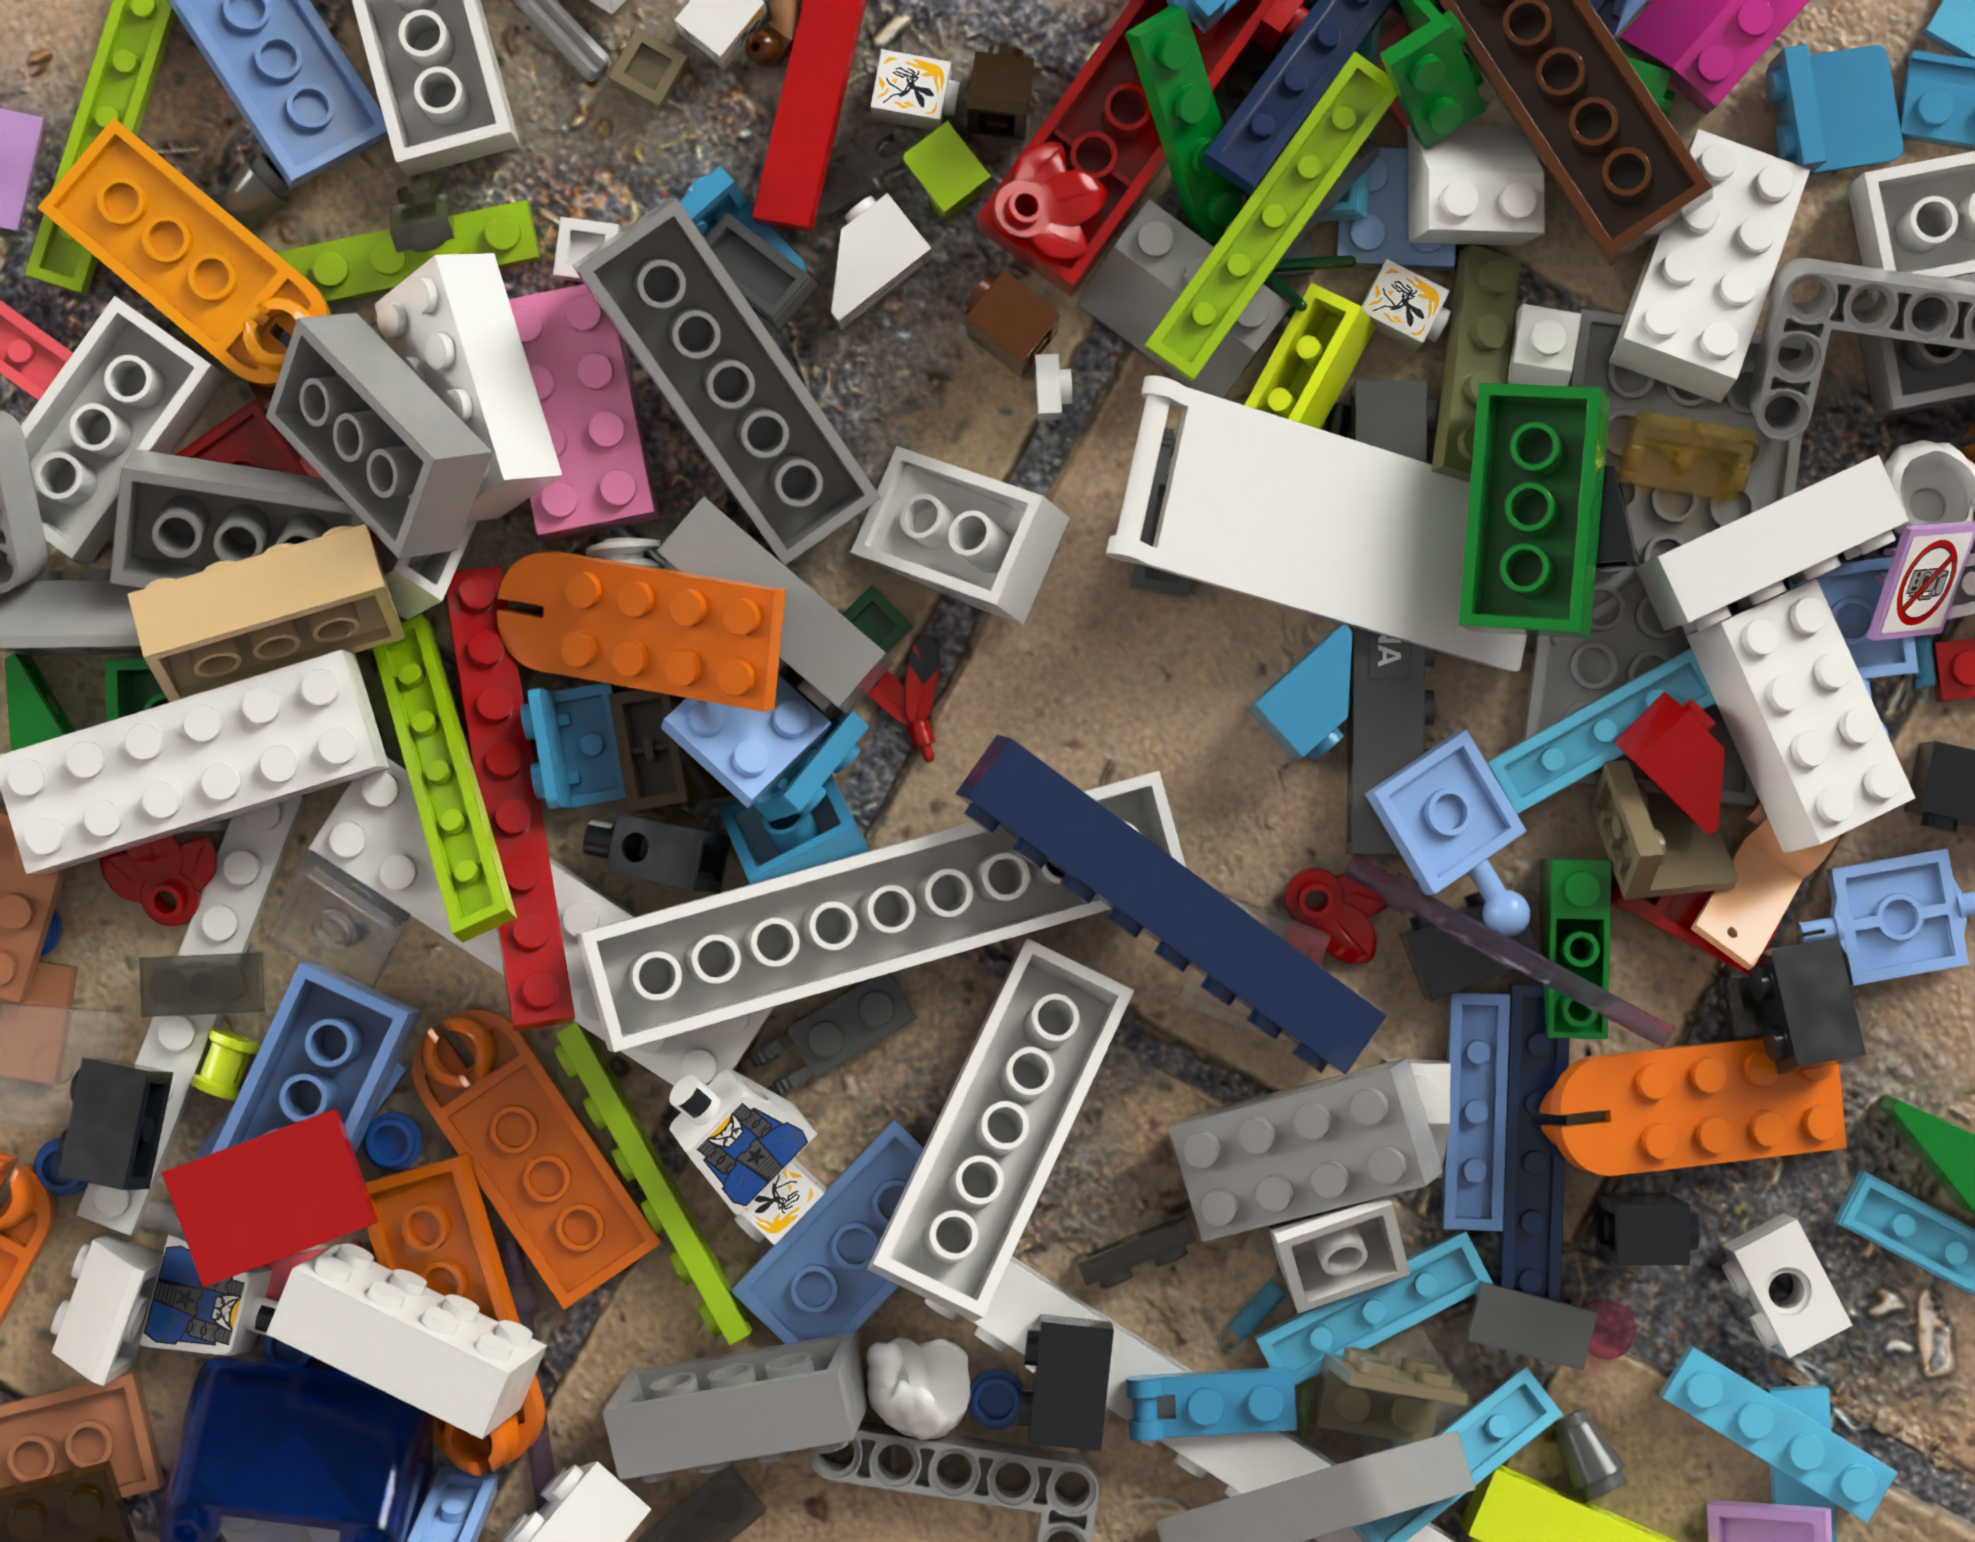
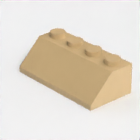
(265, 612)

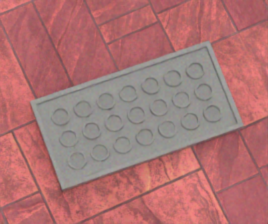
(1631, 636)

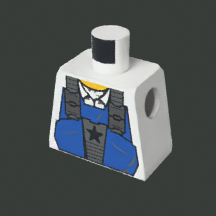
(737, 1133)
(210, 1318)

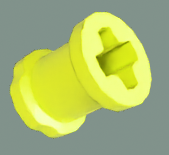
(225, 1064)

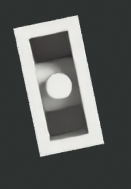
(1813, 1307)

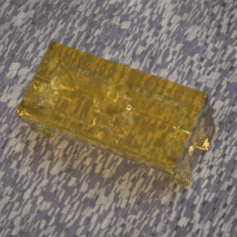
(1686, 456)

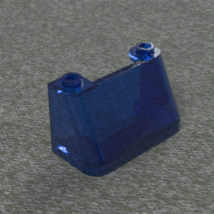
(296, 1453)

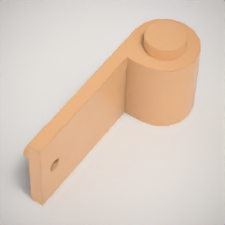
(1745, 917)

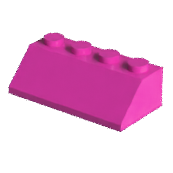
(1708, 41)

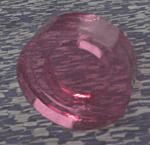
(1613, 1329)

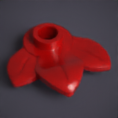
(1058, 202)
(163, 866)
(1341, 914)

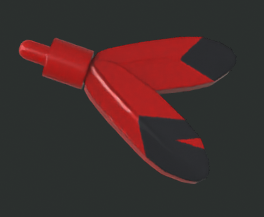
(914, 702)

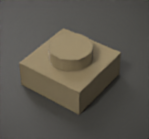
(649, 68)

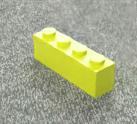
(1313, 359)
(1522, 1509)

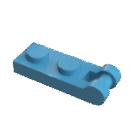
(1213, 1403)

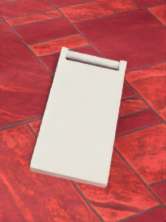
(1305, 523)

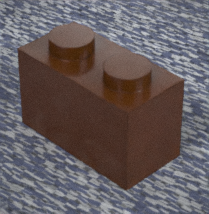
(1010, 321)

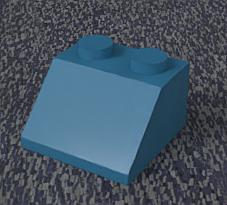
(1309, 699)
(793, 841)

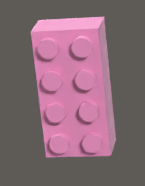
(590, 414)

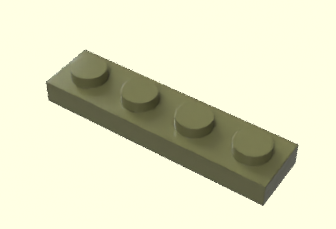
(1475, 350)

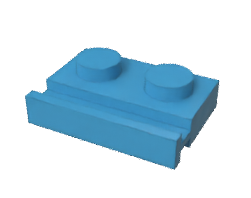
(1938, 100)

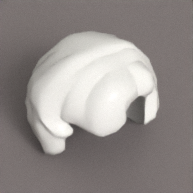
(1932, 483)
(918, 1386)

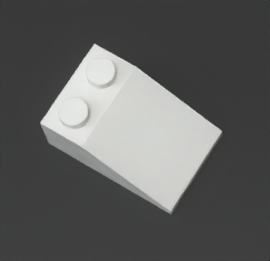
(961, 534)

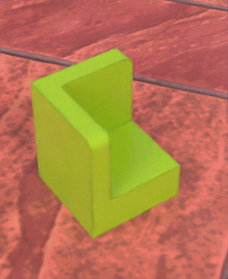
(947, 171)

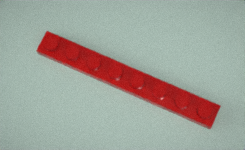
(502, 763)

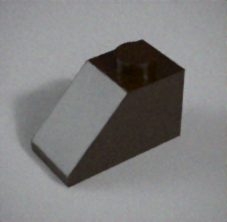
(1000, 93)

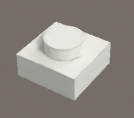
(577, 240)
(1052, 387)

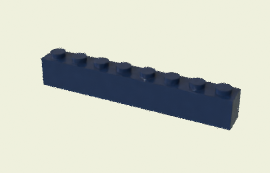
(1169, 904)

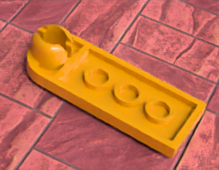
(183, 253)

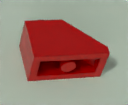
(1679, 757)

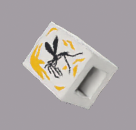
(720, 26)
(913, 90)
(1406, 306)
(781, 1203)

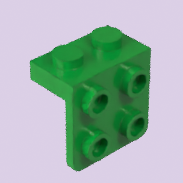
(1433, 74)

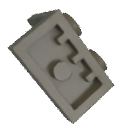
(1653, 842)
(1382, 1398)

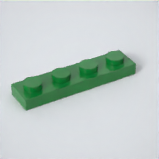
(1185, 118)

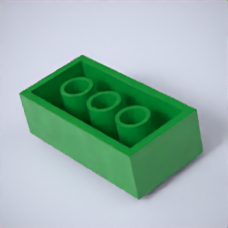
(1534, 510)

